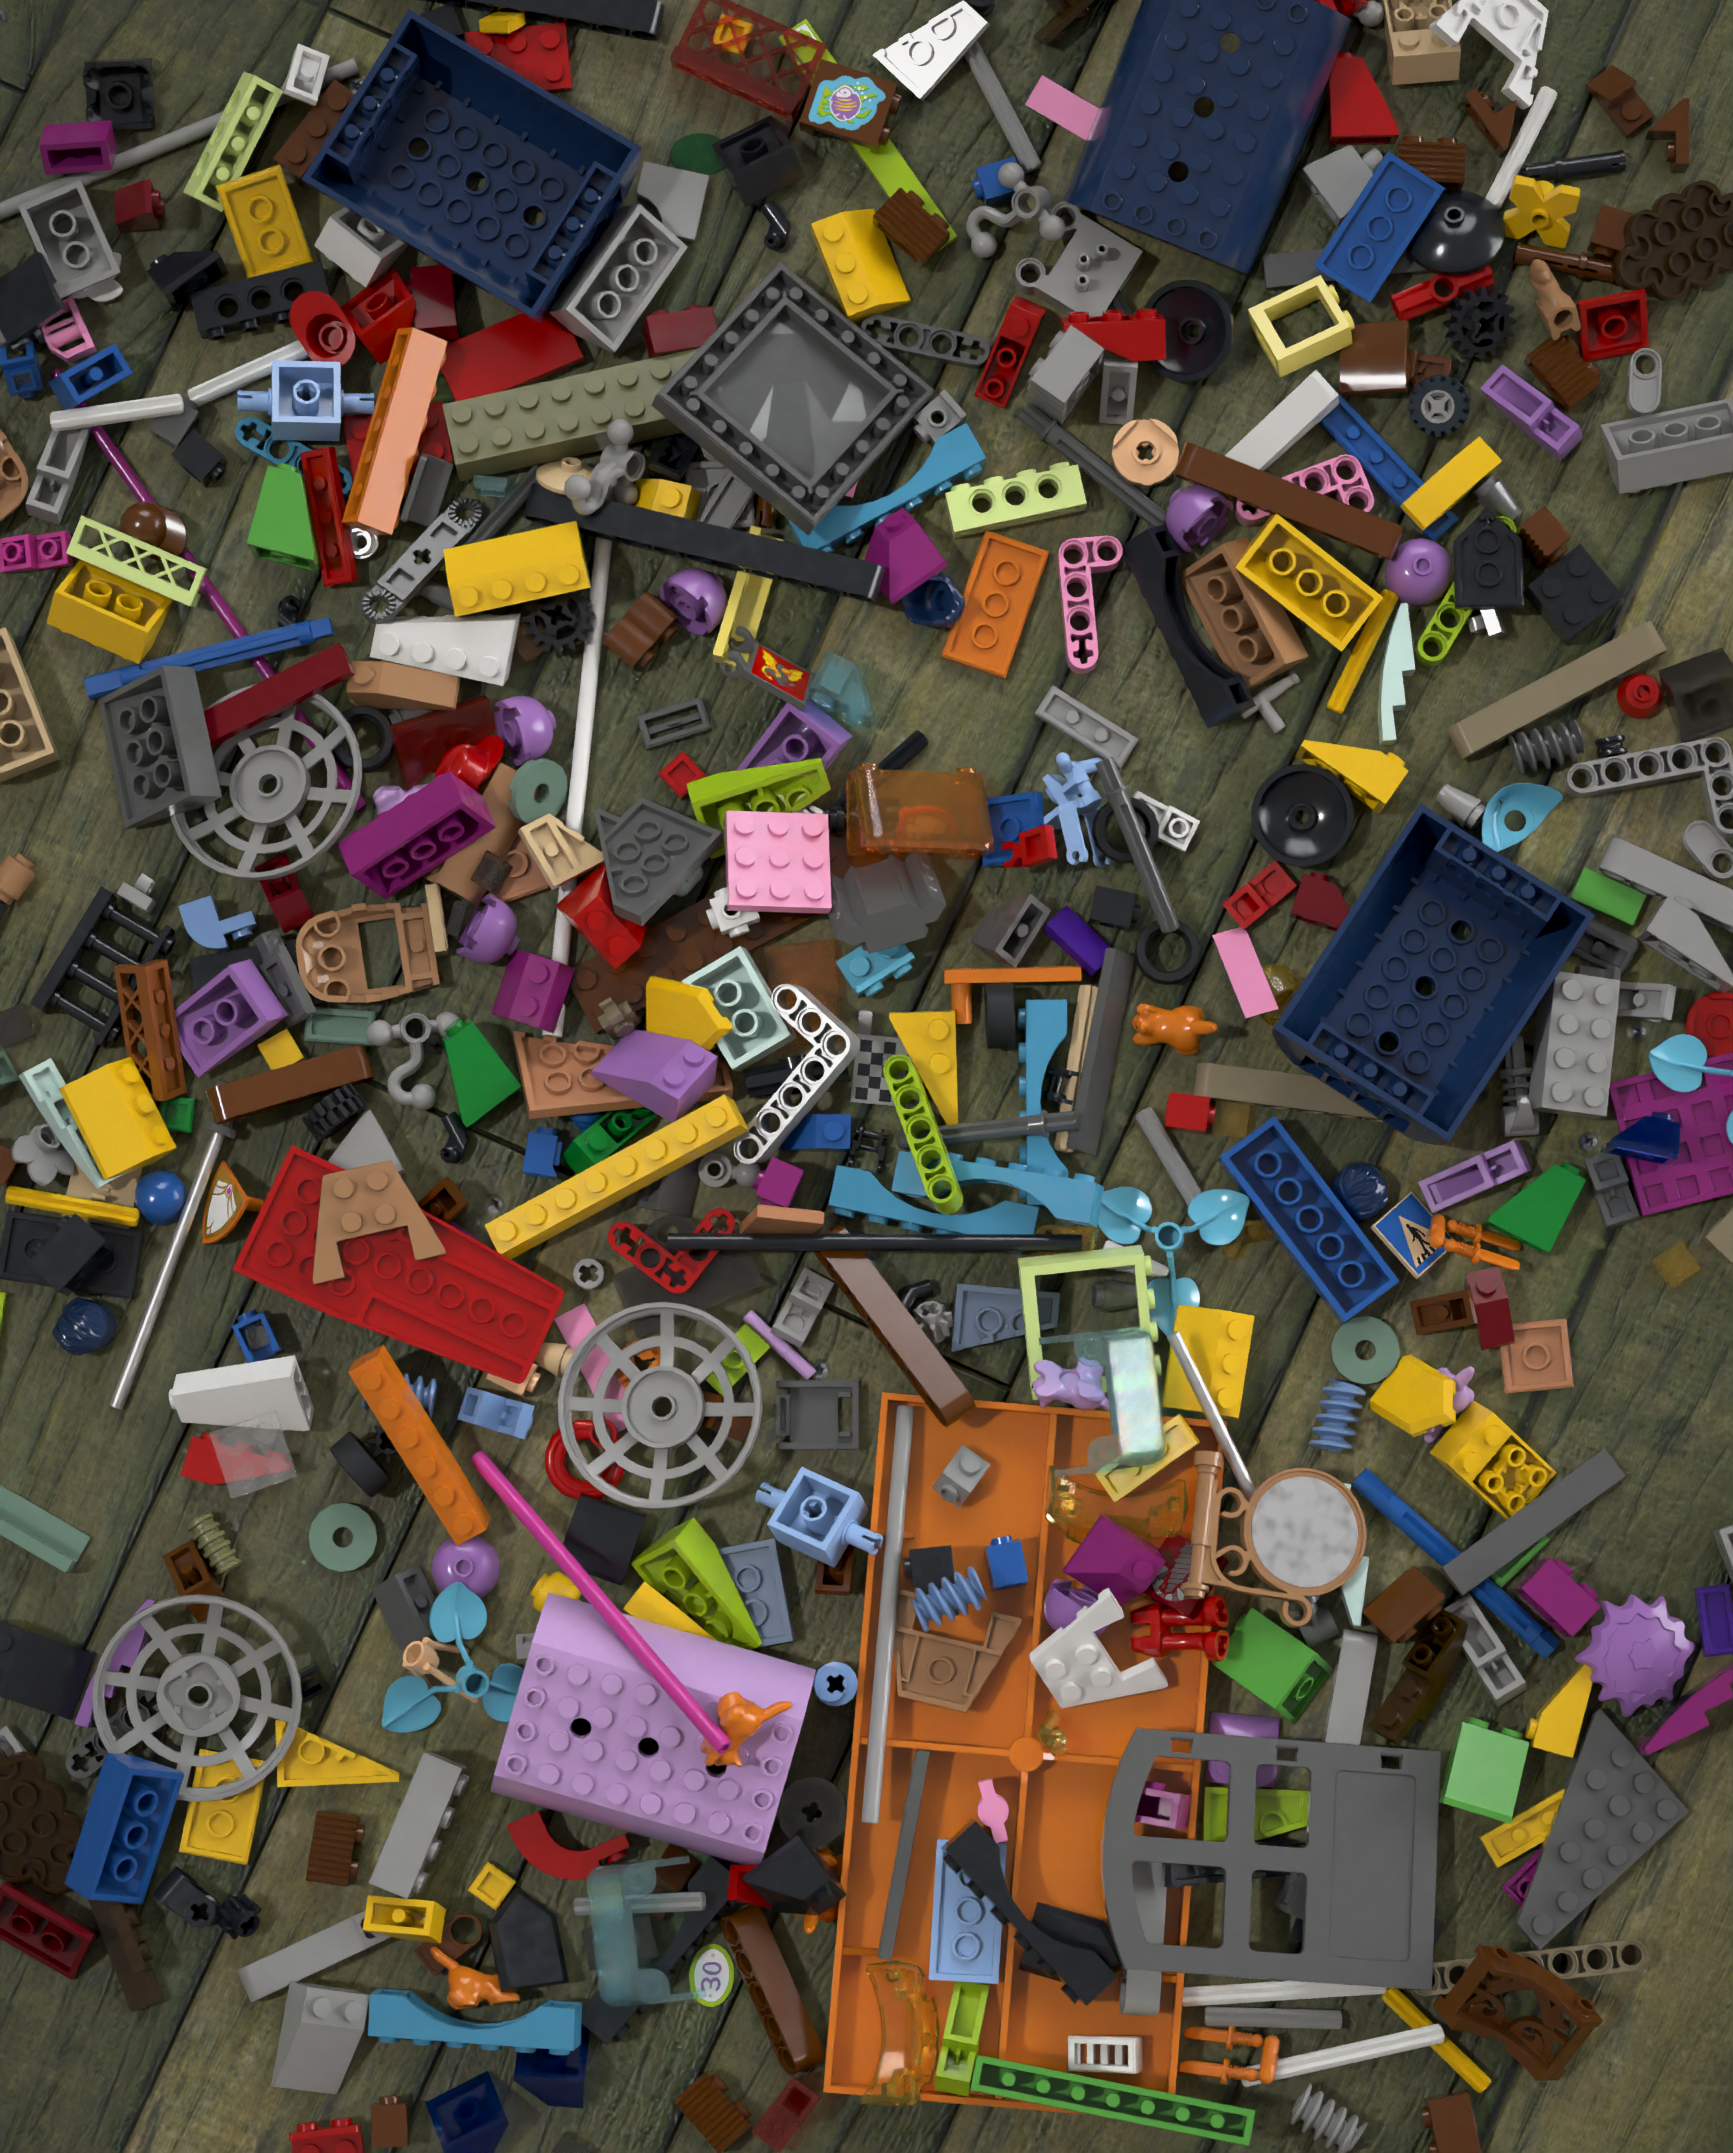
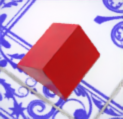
(1612, 325)

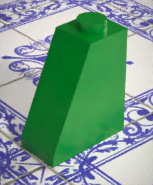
(475, 1071)
(1540, 1208)

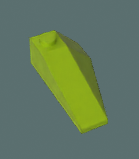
(758, 789)
(695, 1577)

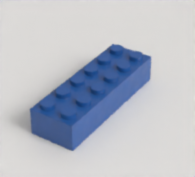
(1308, 1220)

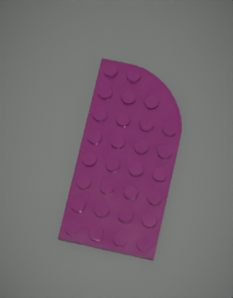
(1705, 1151)

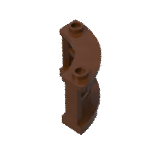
(1509, 1973)

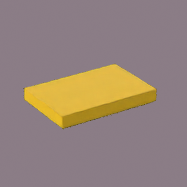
(264, 222)
(223, 1826)

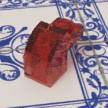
(786, 2113)

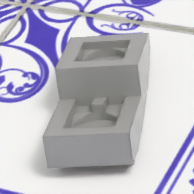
(802, 1307)

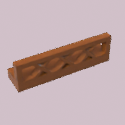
(157, 1028)

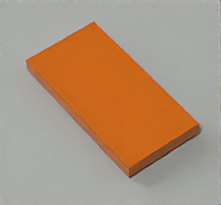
(995, 604)

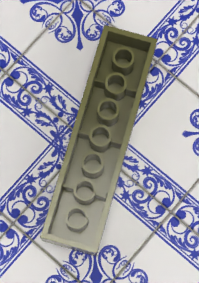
(559, 417)

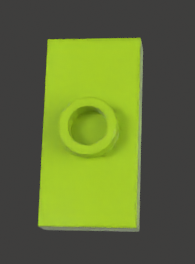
(733, 1363)

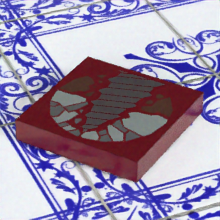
(1167, 1584)

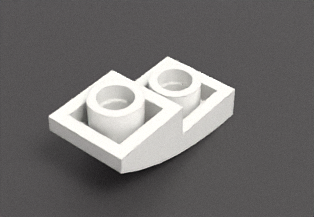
(1174, 825)

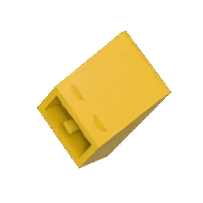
(1492, 1461)

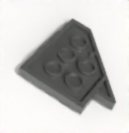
(651, 855)

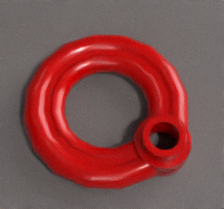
(557, 1470)

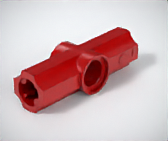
(1423, 299)

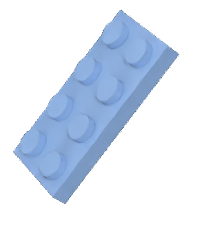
(963, 1930)

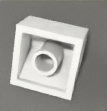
(358, 246)

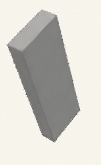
(1085, 726)

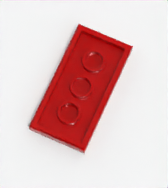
(508, 356)

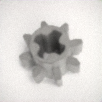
(933, 1320)

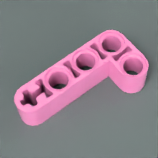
(1331, 486)
(1083, 605)

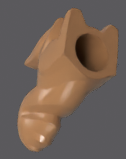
(1553, 304)

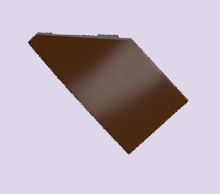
(1427, 365)

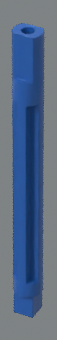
(216, 654)
(1443, 1552)

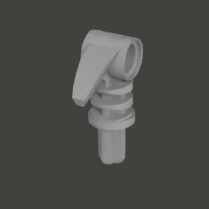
(1517, 1117)

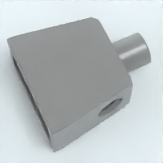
(1340, 179)

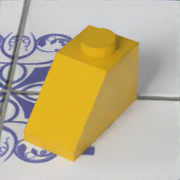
(668, 497)
(404, 1918)

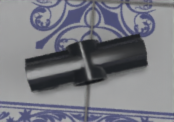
(767, 1079)

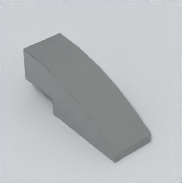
(57, 474)
(1487, 1653)

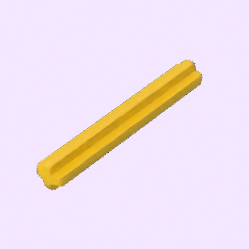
(1362, 652)
(71, 1205)
(1447, 2050)

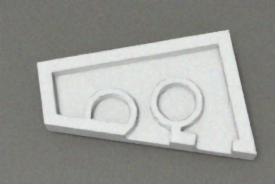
(931, 51)

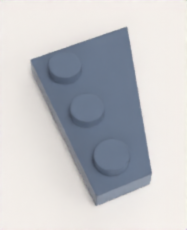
(996, 1313)
(761, 1585)

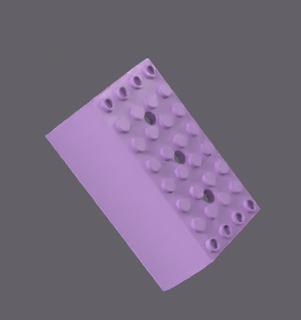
(588, 1673)

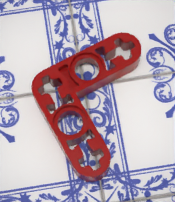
(681, 1261)

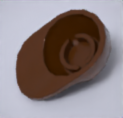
(154, 526)

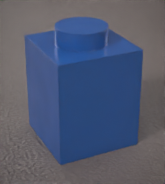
(987, 185)

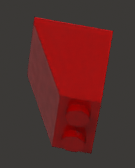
(593, 917)

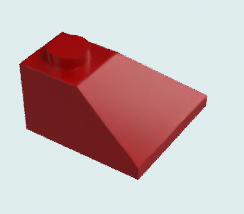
(380, 312)

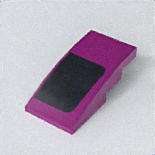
(1687, 1713)

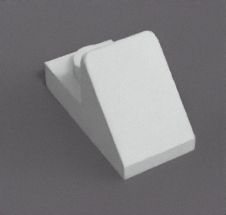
(305, 75)

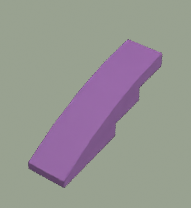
(124, 1656)

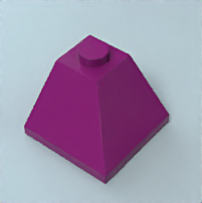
(904, 553)
(1115, 1560)

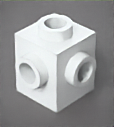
(734, 925)

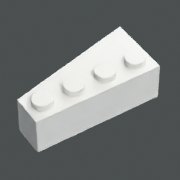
(457, 646)

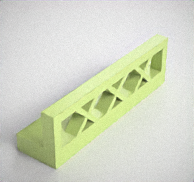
(137, 575)

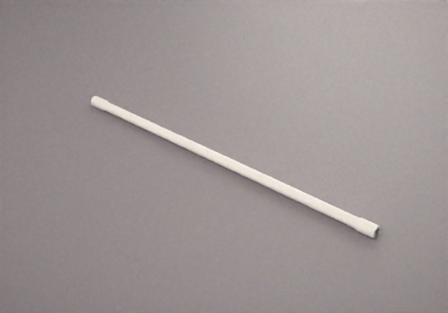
(583, 736)

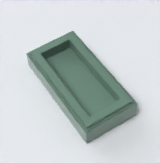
(339, 1026)

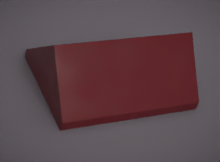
(44, 1930)

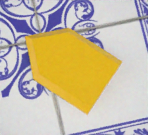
(684, 1012)
(1415, 1397)

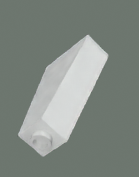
(1286, 423)
(244, 1392)

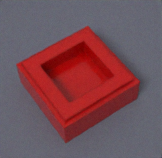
(679, 773)

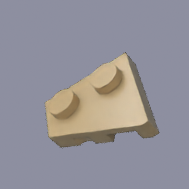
(558, 850)

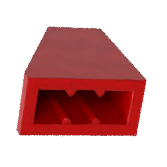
(1356, 106)

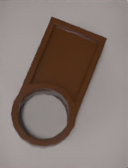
(448, 1944)

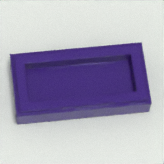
(1077, 940)
(1715, 1619)

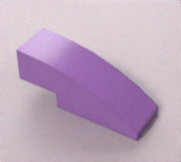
(1532, 412)
(1475, 1175)

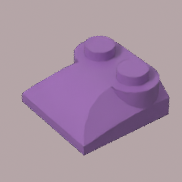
(1242, 1726)

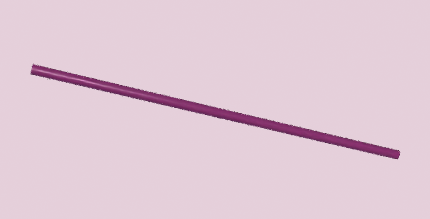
(206, 587)

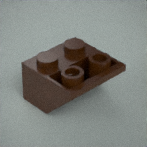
(1403, 1605)

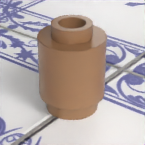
(15, 877)

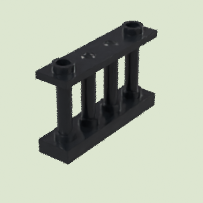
(87, 938)

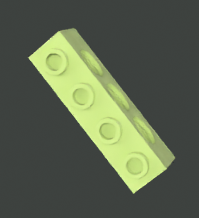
(233, 138)
(967, 521)

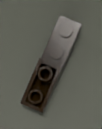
(1425, 1676)

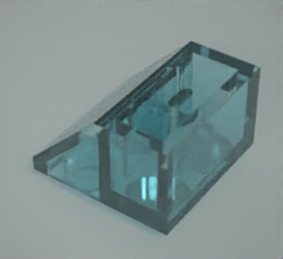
(842, 689)

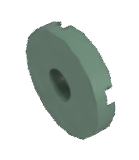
(552, 792)
(1385, 1350)
(322, 1537)

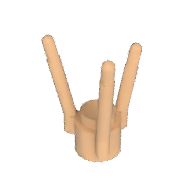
(422, 1659)

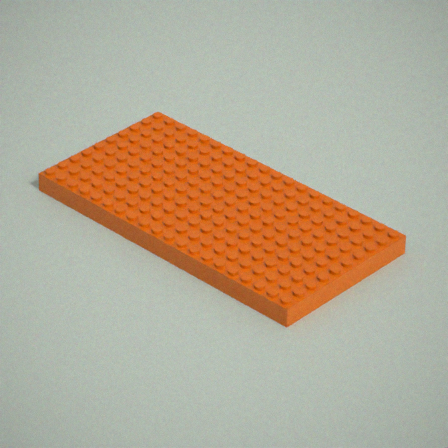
(1051, 1800)

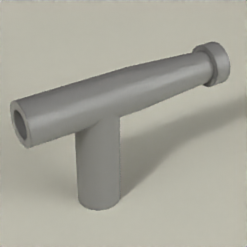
(1264, 698)

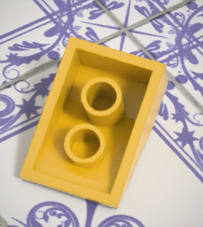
(1364, 772)

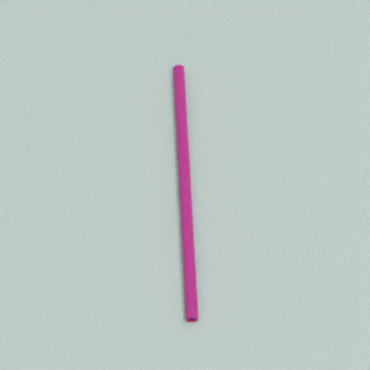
(601, 1603)

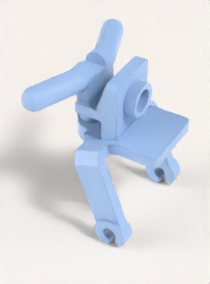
(1070, 806)

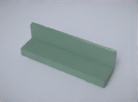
(40, 1531)

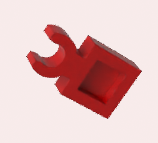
(1035, 848)

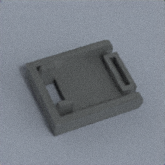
(812, 1414)

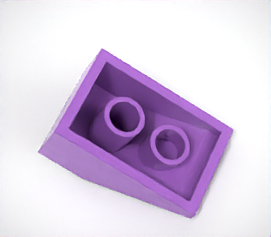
(798, 737)
(226, 1016)
(659, 1072)

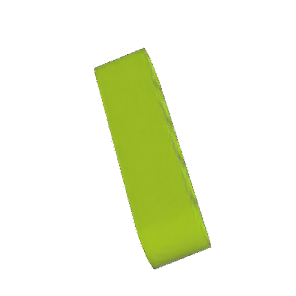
(1439, 634)
(930, 1147)

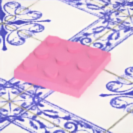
(777, 862)

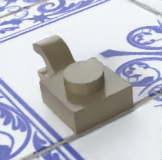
(618, 1019)

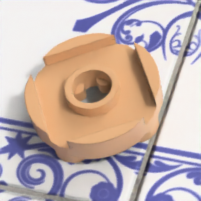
(1144, 433)

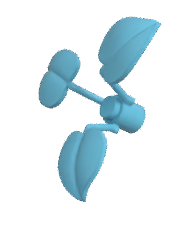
(1680, 1066)
(1217, 1215)
(453, 1616)

